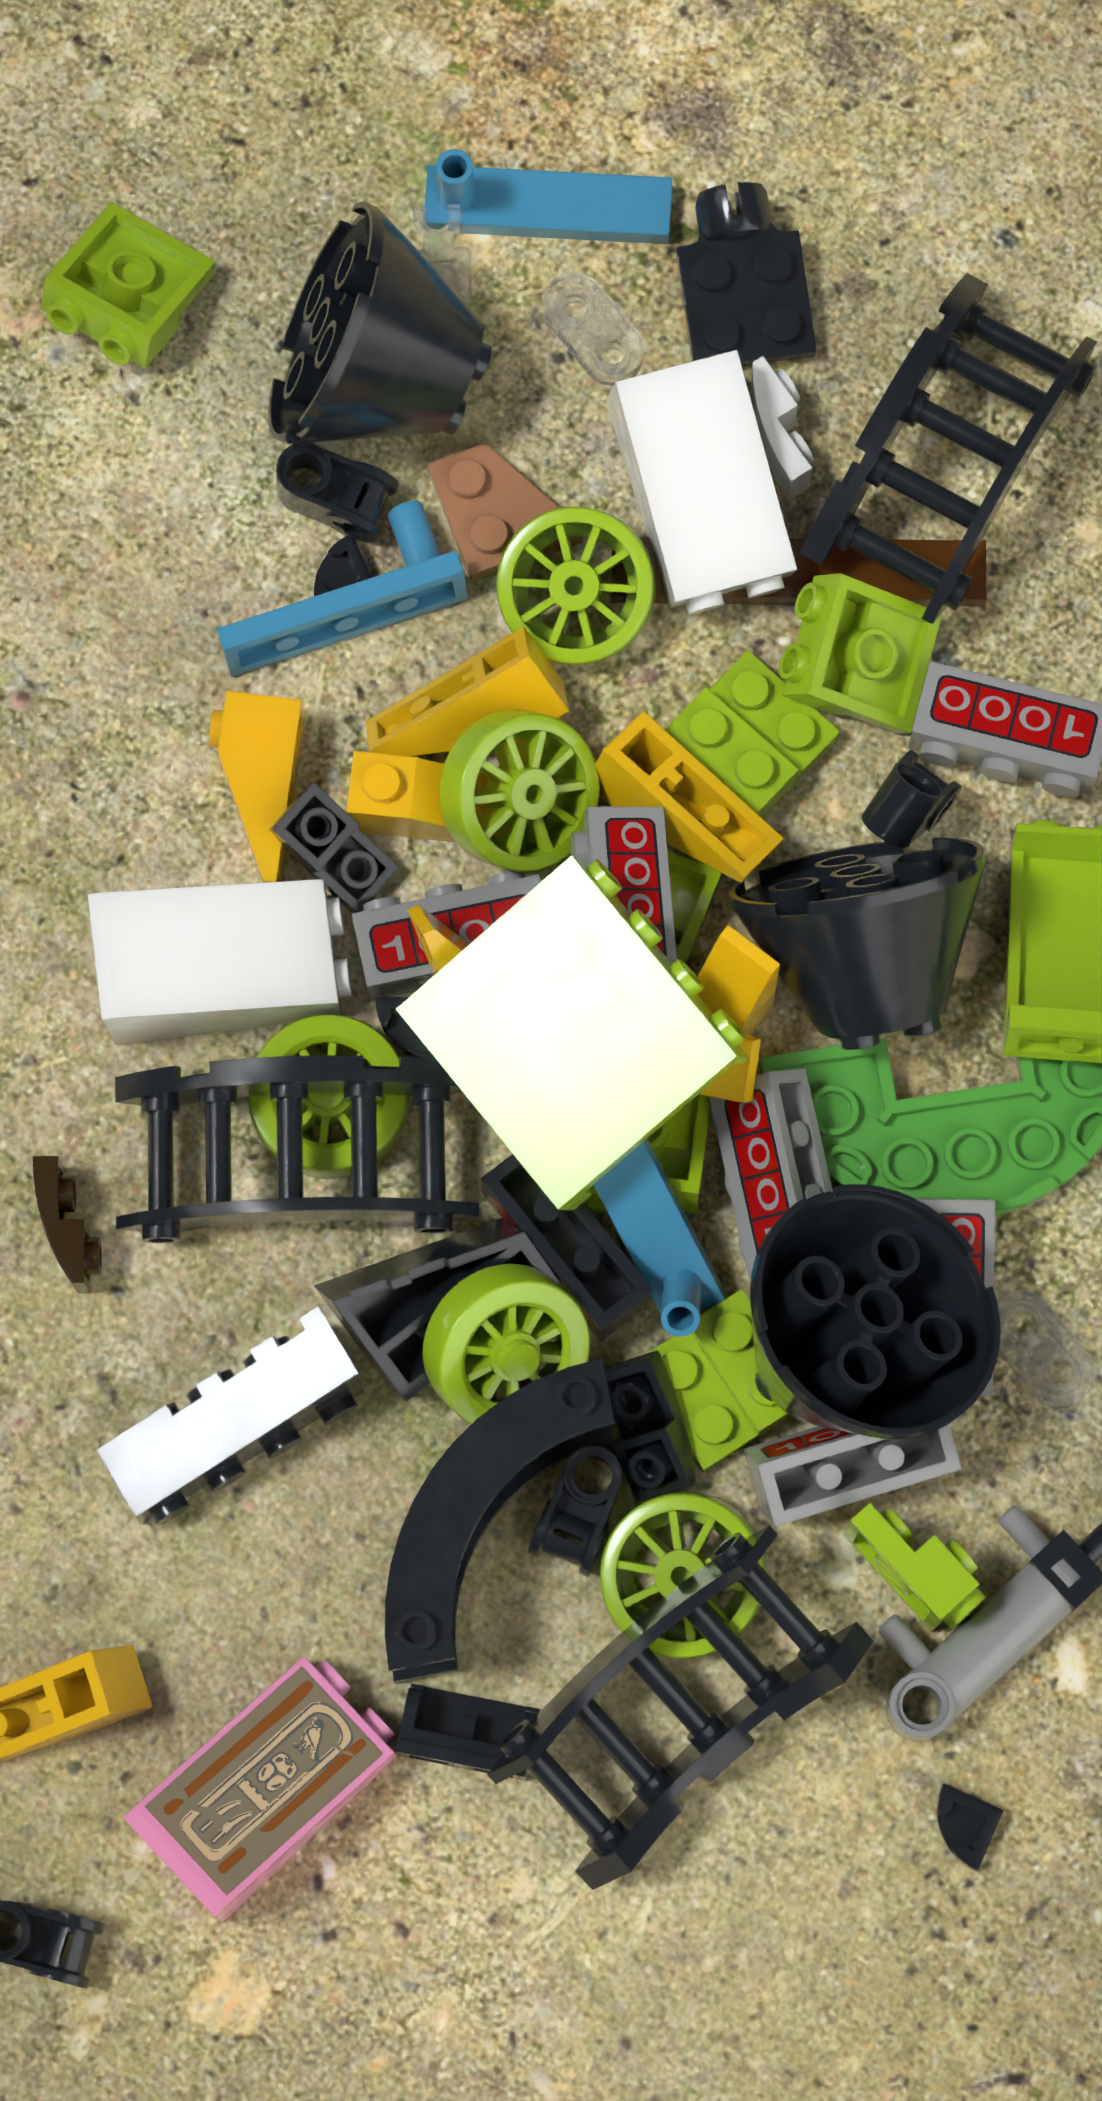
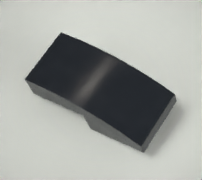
(333, 848)
(651, 1427)

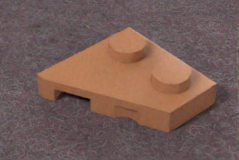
(486, 506)

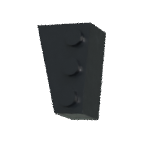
(393, 1300)

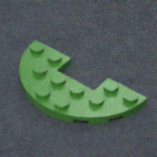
(973, 1142)

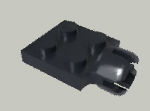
(744, 281)

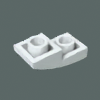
(776, 412)

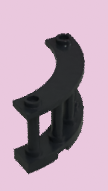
(909, 404)
(289, 1083)
(467, 1492)
(715, 1741)

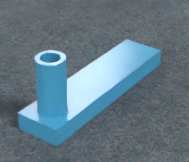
(548, 202)
(421, 587)
(660, 1239)

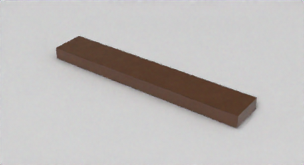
(850, 564)

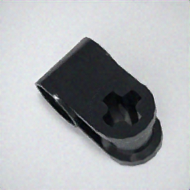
(338, 492)
(909, 802)
(578, 1513)
(44, 1943)

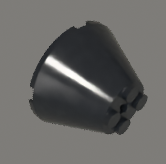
(375, 342)
(866, 933)
(871, 1315)

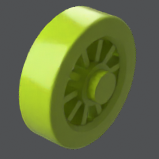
(576, 584)
(518, 789)
(324, 1158)
(495, 1334)
(674, 1567)

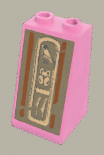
(263, 1786)

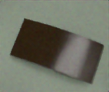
(68, 1238)

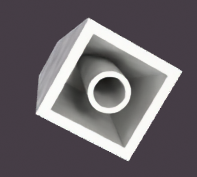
(702, 481)
(216, 958)

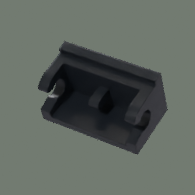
(457, 1728)

